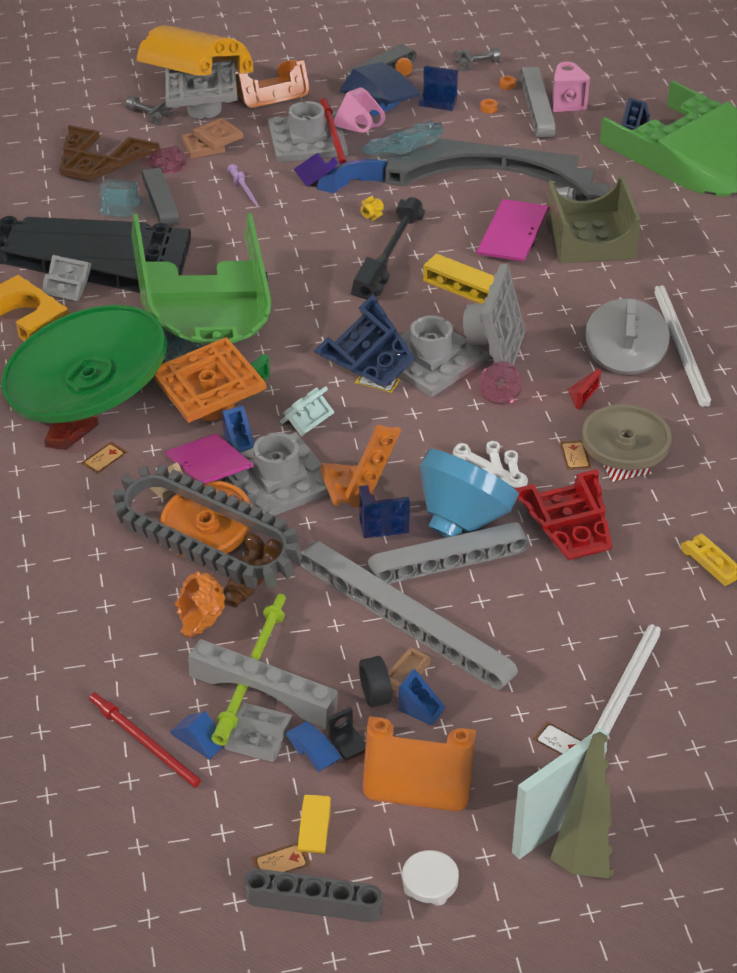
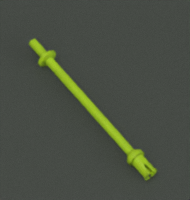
(228, 720)

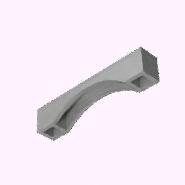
(306, 698)

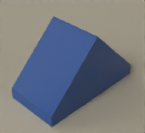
(237, 429)
(419, 699)
(196, 732)

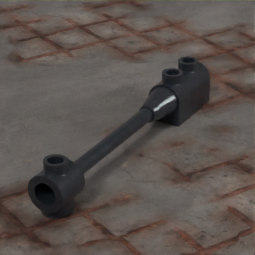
(374, 271)

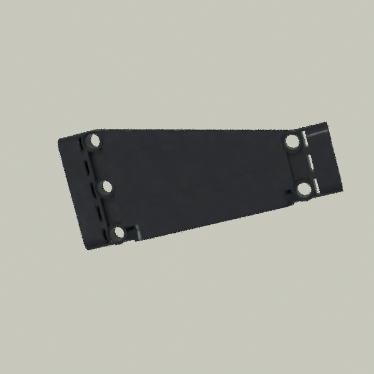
(99, 242)

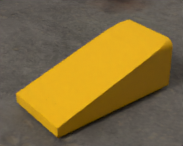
(314, 824)

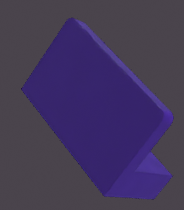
(314, 168)

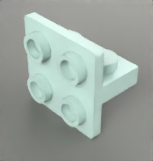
(308, 411)

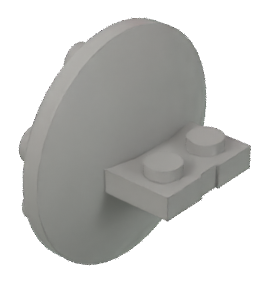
(627, 336)

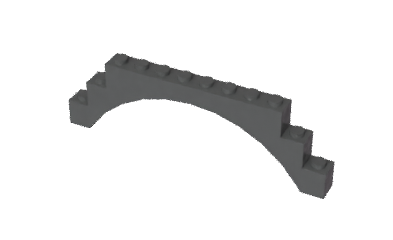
(457, 155)

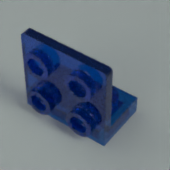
(439, 88)
(382, 516)

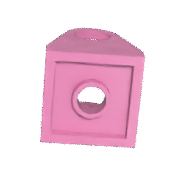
(565, 83)
(356, 110)

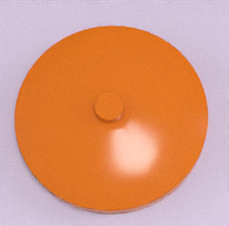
(205, 523)

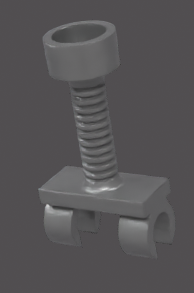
(494, 55)
(133, 104)

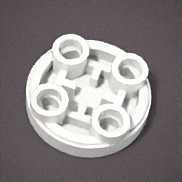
(430, 877)

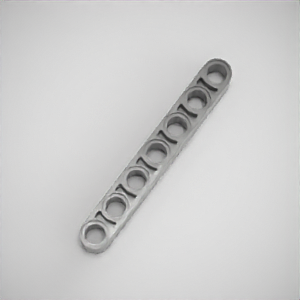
(537, 102)
(449, 553)

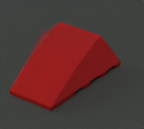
(571, 515)

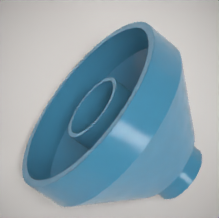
(462, 494)

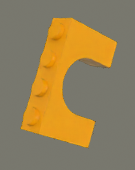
(22, 294)

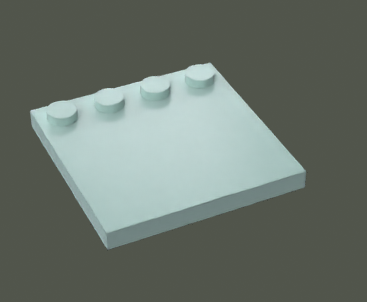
(545, 798)

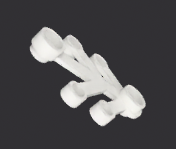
(513, 477)

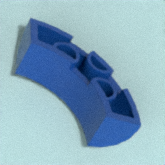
(358, 169)

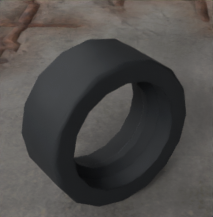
(375, 681)

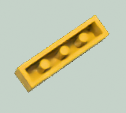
(457, 278)

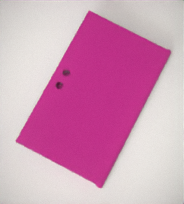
(512, 230)
(209, 459)

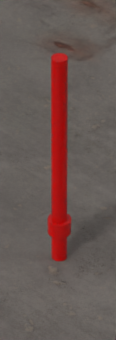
(332, 128)
(112, 712)

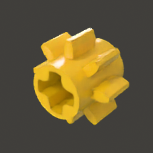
(372, 208)

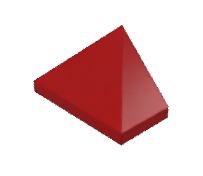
(585, 388)

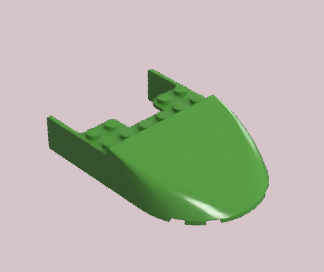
(692, 151)
(206, 306)

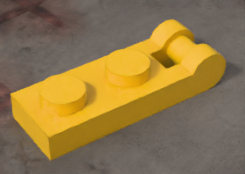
(711, 558)

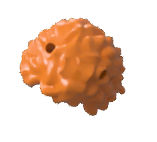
(199, 603)

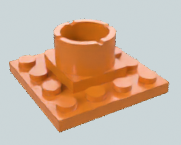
(208, 380)

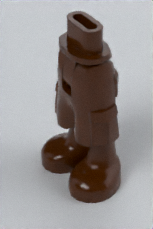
(258, 555)

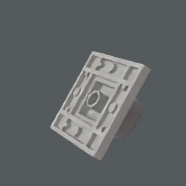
(202, 92)
(303, 133)
(496, 320)
(439, 355)
(282, 474)

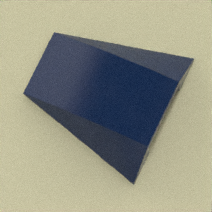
(381, 82)
(370, 346)

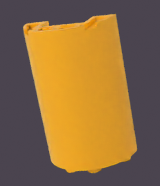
(191, 50)

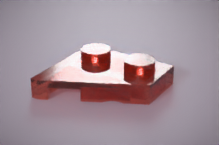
(68, 433)

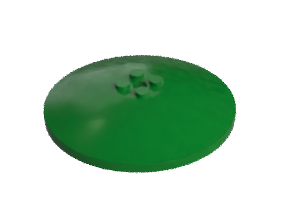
(84, 363)

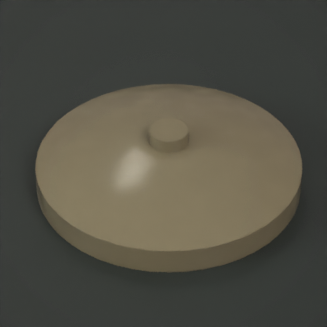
(626, 437)

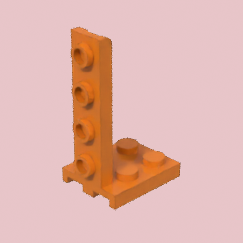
(344, 480)

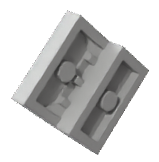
(66, 278)
(259, 732)

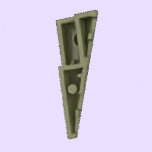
(583, 837)

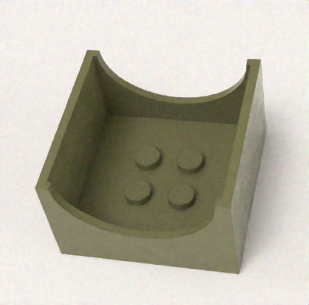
(594, 228)

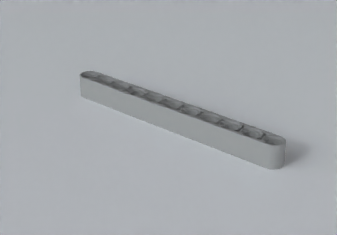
(409, 615)

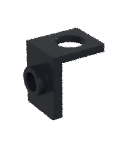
(345, 736)

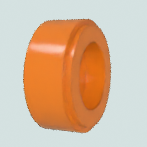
(404, 66)
(507, 83)
(488, 106)

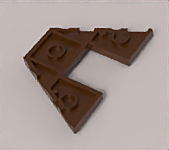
(90, 165)

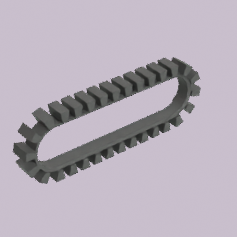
(219, 503)

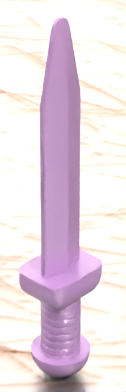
(238, 178)

